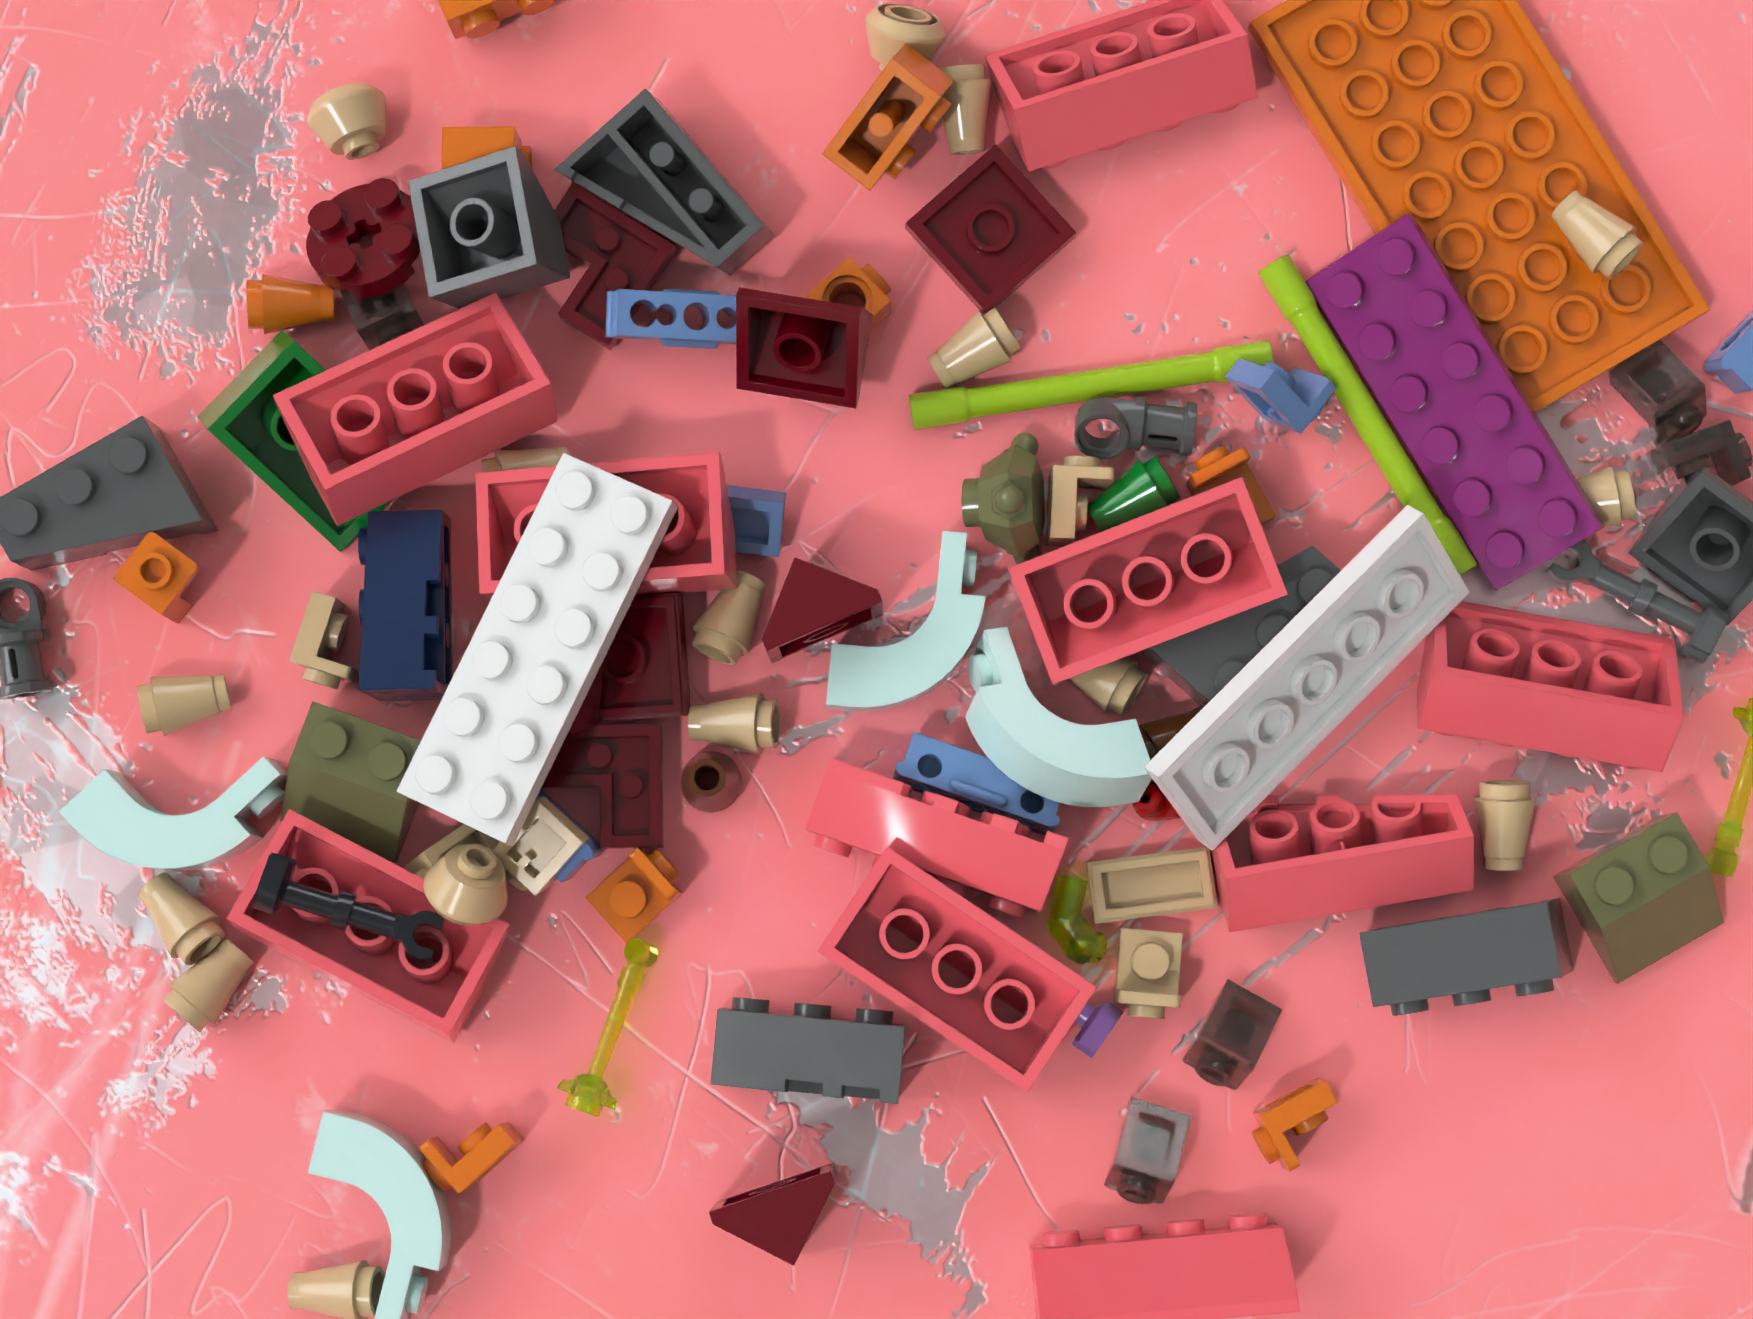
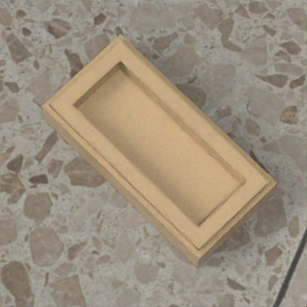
(1151, 885)

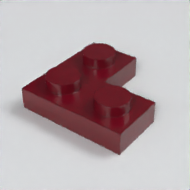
(618, 257)
(629, 772)

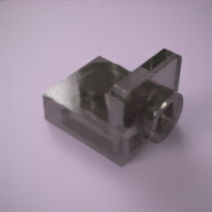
(383, 316)
(1661, 392)
(1691, 452)
(1232, 1036)
(1147, 1152)

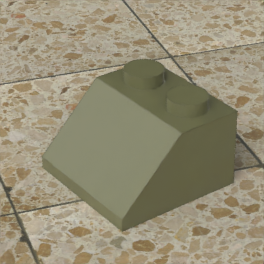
(349, 778)
(1642, 895)

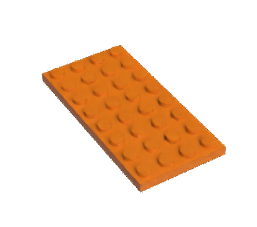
(1481, 140)

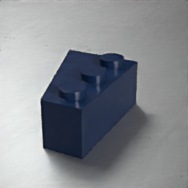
(406, 605)

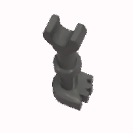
(1702, 627)

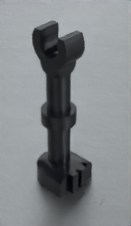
(278, 889)

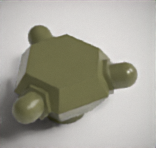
(1009, 500)

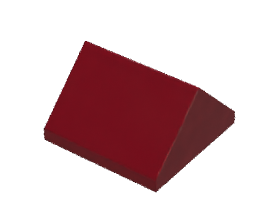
(800, 347)
(817, 607)
(777, 1214)

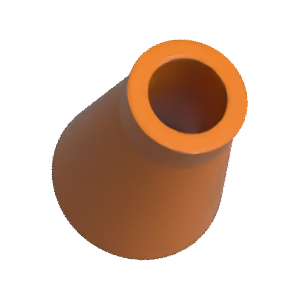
(286, 303)

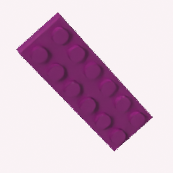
(1454, 402)

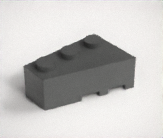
(667, 182)
(102, 501)
(1214, 654)
(1467, 956)
(808, 1051)

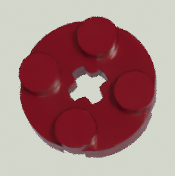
(349, 216)

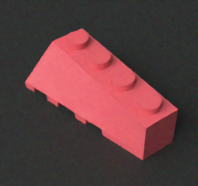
(937, 836)
(1341, 857)

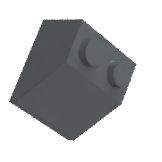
(486, 230)

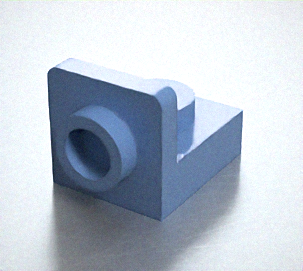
(1281, 397)

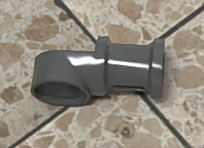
(1138, 426)
(19, 646)

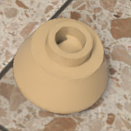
(894, 25)
(349, 119)
(467, 885)

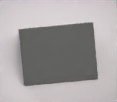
(1703, 542)

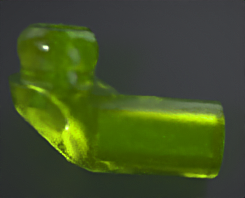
(1070, 927)

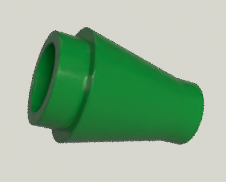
(1134, 494)

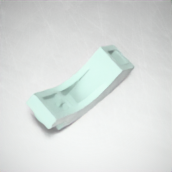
(905, 671)
(1042, 751)
(128, 828)
(392, 1173)

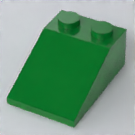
(254, 431)

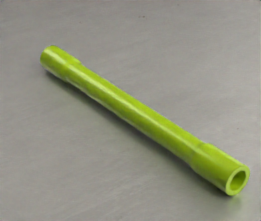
(1301, 310)
(963, 404)

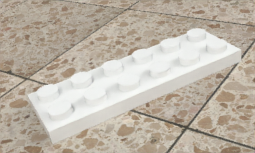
(537, 649)
(1308, 678)

